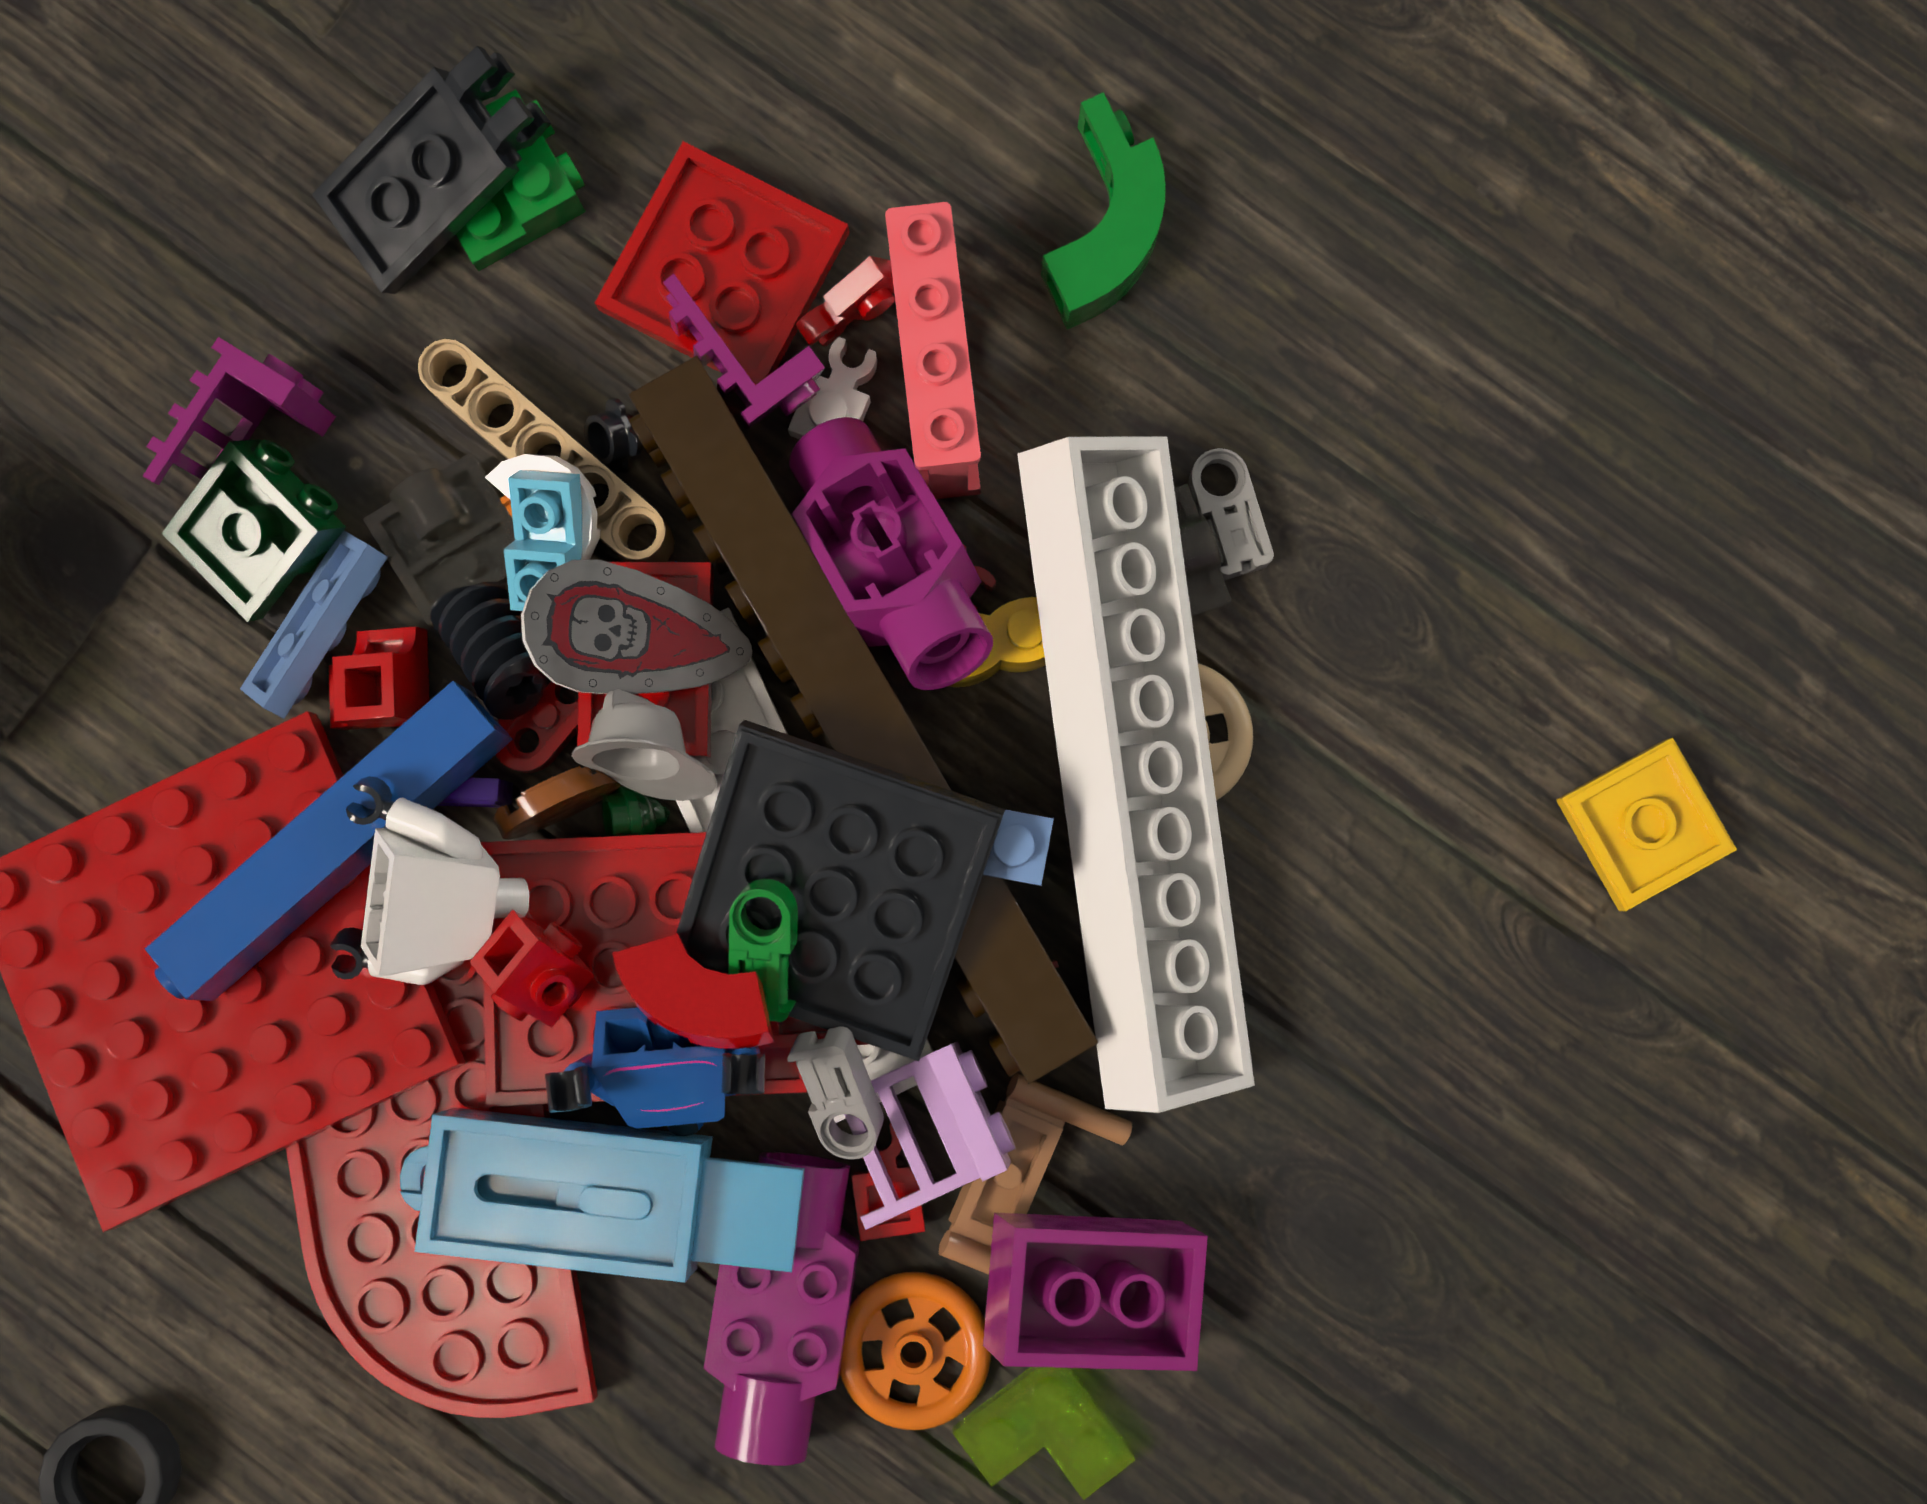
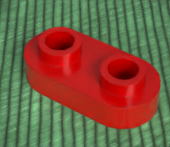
(554, 724)

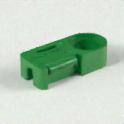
(765, 950)

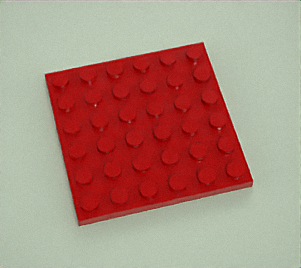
(192, 1090)

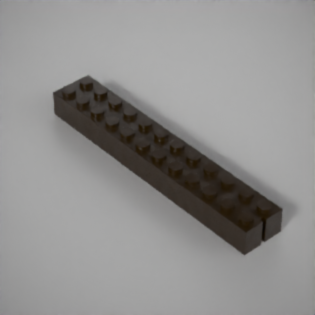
(842, 688)

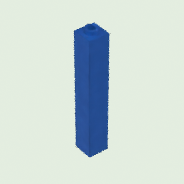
(321, 848)

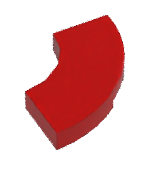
(694, 1000)

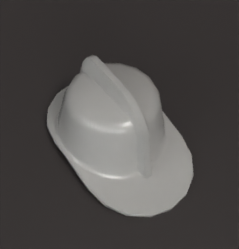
(643, 750)

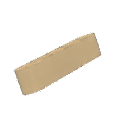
(530, 431)

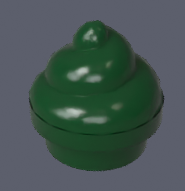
(632, 813)

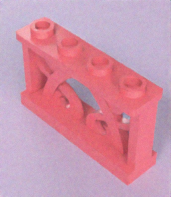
(934, 348)

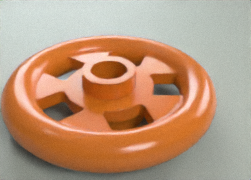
(872, 1386)

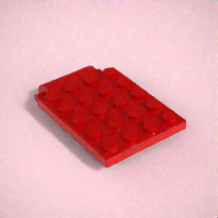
(610, 899)

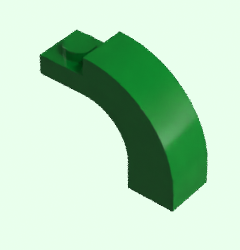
(1109, 260)

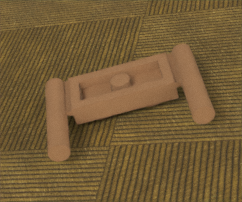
(1035, 1123)

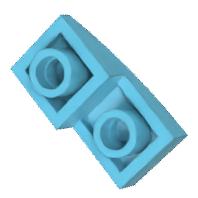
(545, 527)

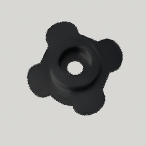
(611, 436)

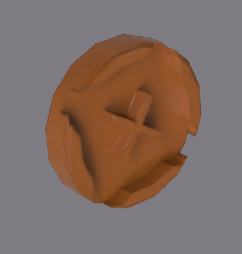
(553, 801)

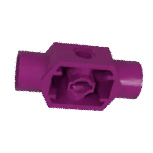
(889, 552)
(782, 1332)

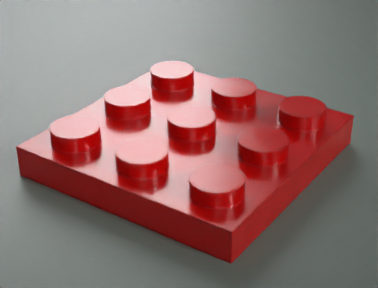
(738, 251)

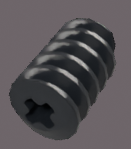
(490, 647)

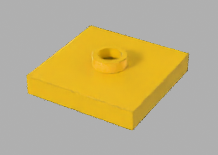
(1646, 824)

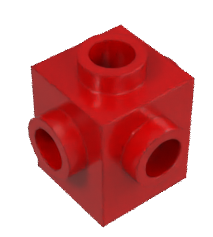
(532, 969)

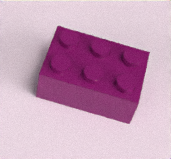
(1094, 1292)

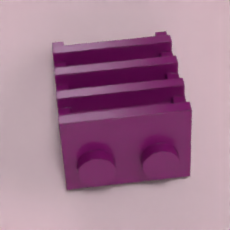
(784, 388)
(248, 391)

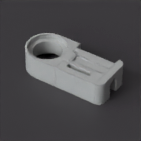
(1233, 517)
(838, 1086)

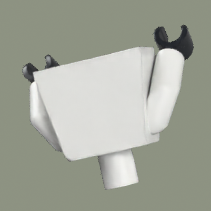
(426, 894)

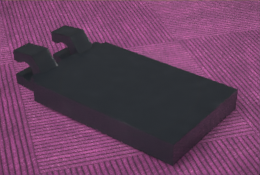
(429, 168)

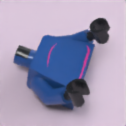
(655, 1075)

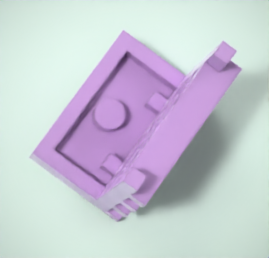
(971, 1136)

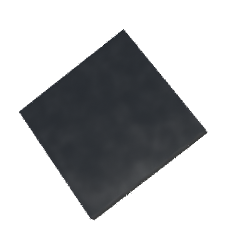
(876, 875)

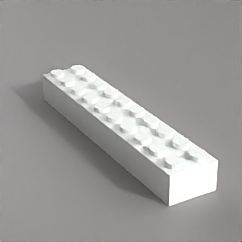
(1135, 771)

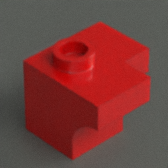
(381, 680)

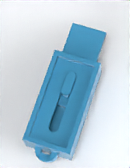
(596, 1197)

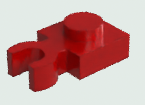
(858, 296)
(868, 1199)

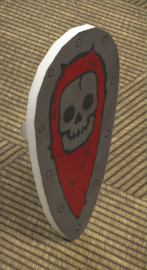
(624, 630)

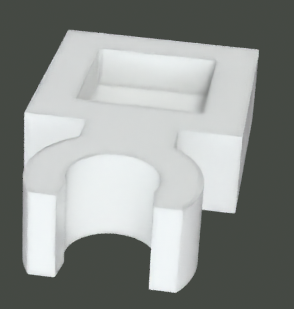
(838, 394)

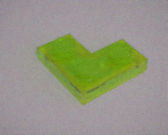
(1048, 1411)

